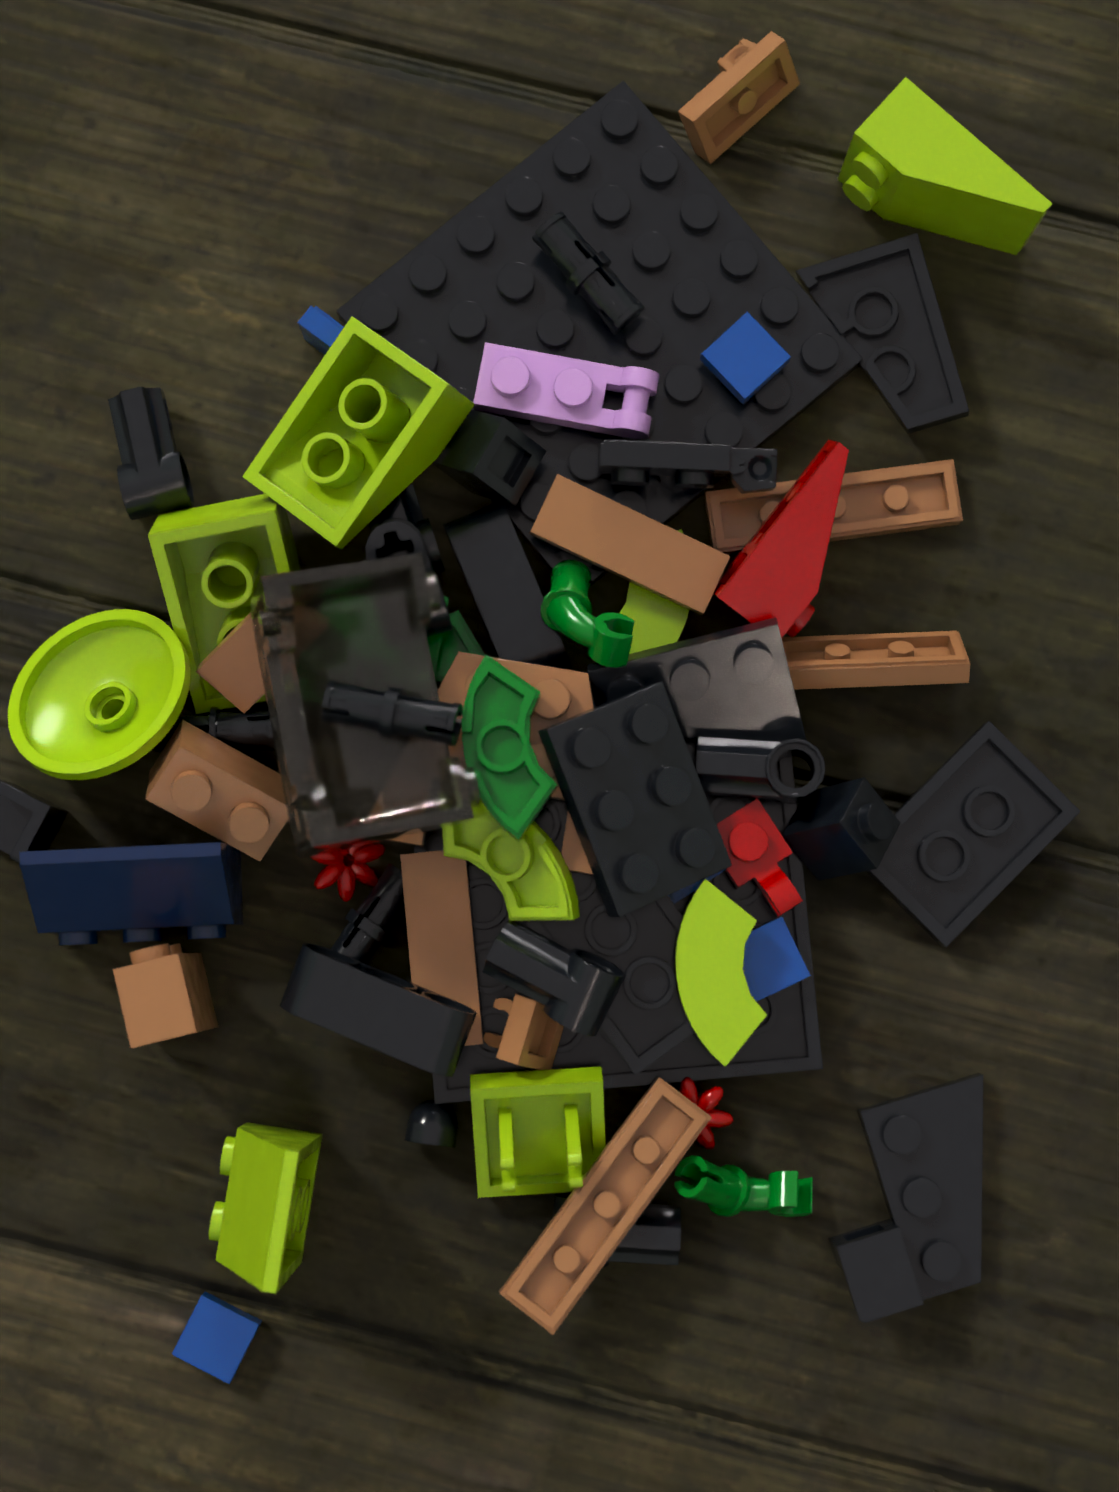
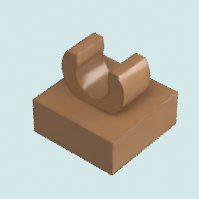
(529, 1034)

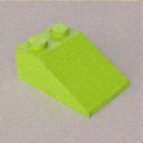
(936, 176)
(356, 434)
(209, 571)
(266, 1202)

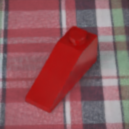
(786, 556)

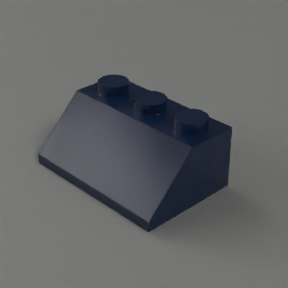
(134, 891)

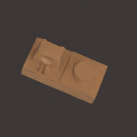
(746, 89)

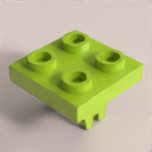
(536, 1129)

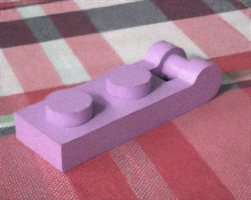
(564, 391)

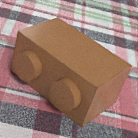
(218, 790)
(164, 995)

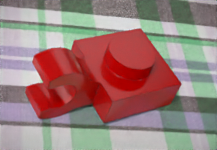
(755, 851)

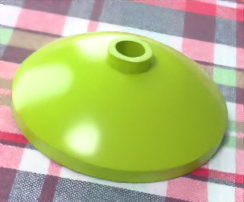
(99, 694)

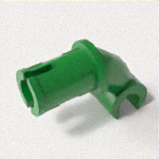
(570, 612)
(731, 1191)

